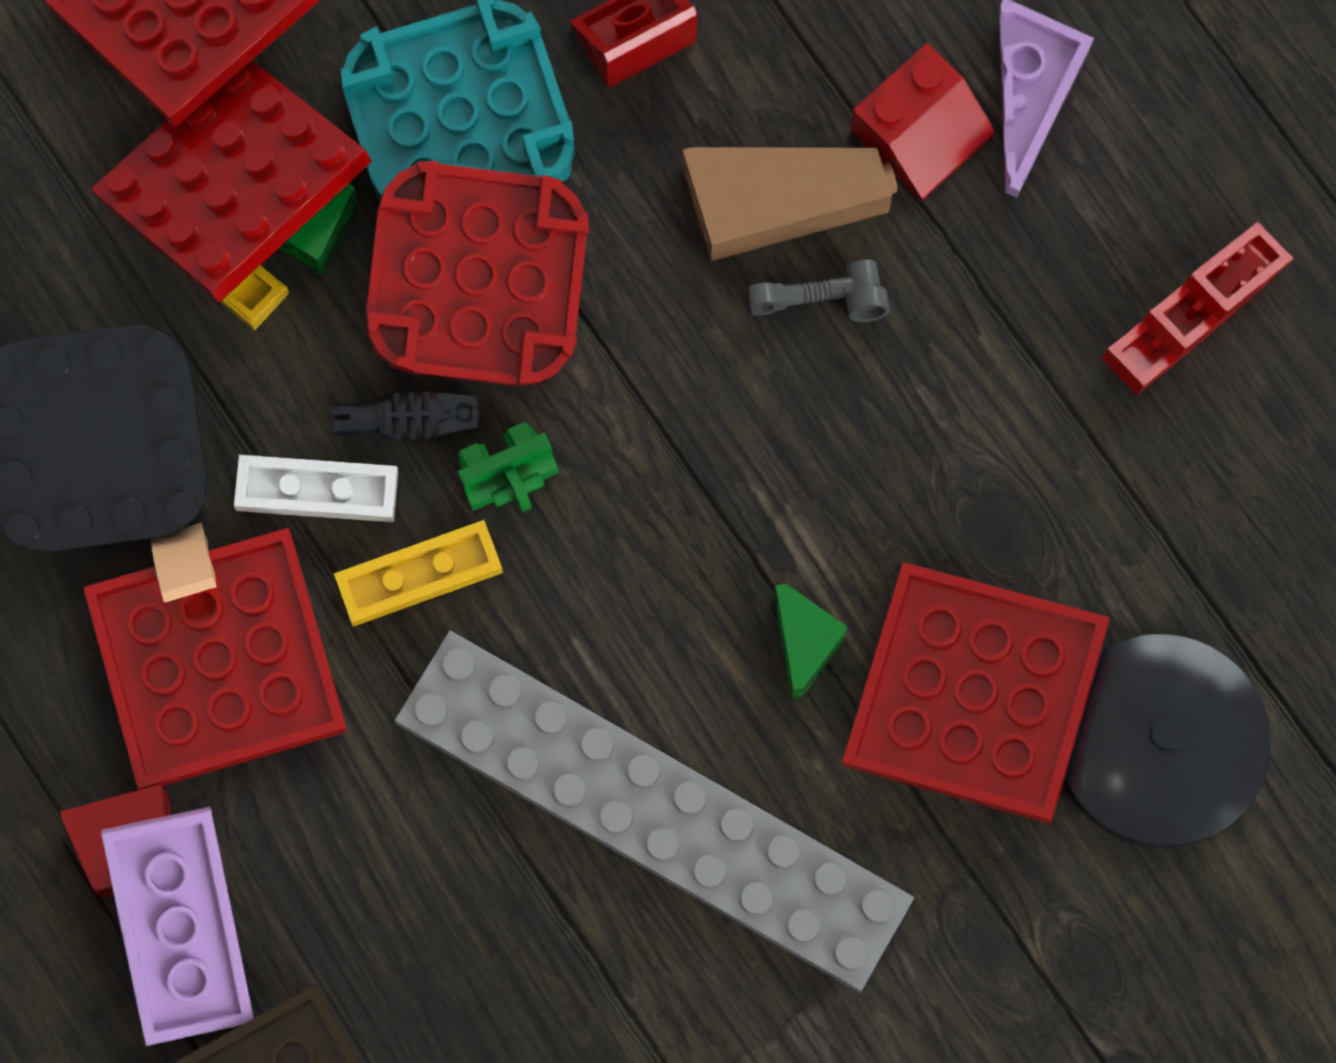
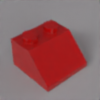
(922, 122)

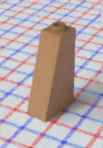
(780, 194)

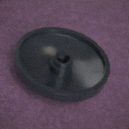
(1168, 743)

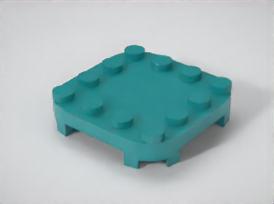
(459, 93)

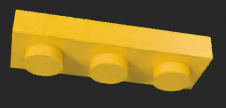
(418, 573)

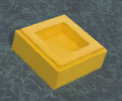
(256, 297)

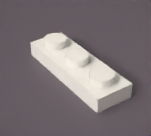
(316, 488)

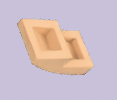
(183, 563)

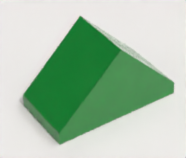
(807, 637)

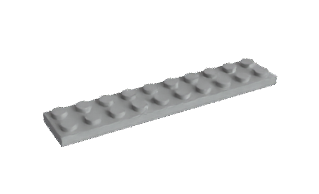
(655, 811)

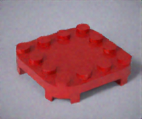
(476, 274)

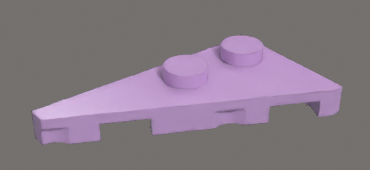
(1036, 75)

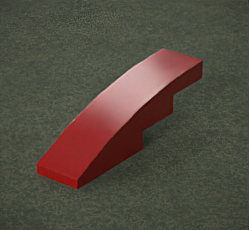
(1197, 308)

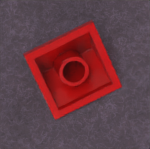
(634, 34)

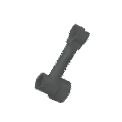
(860, 288)

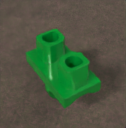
(508, 473)

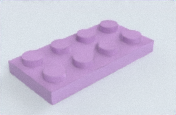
(177, 925)

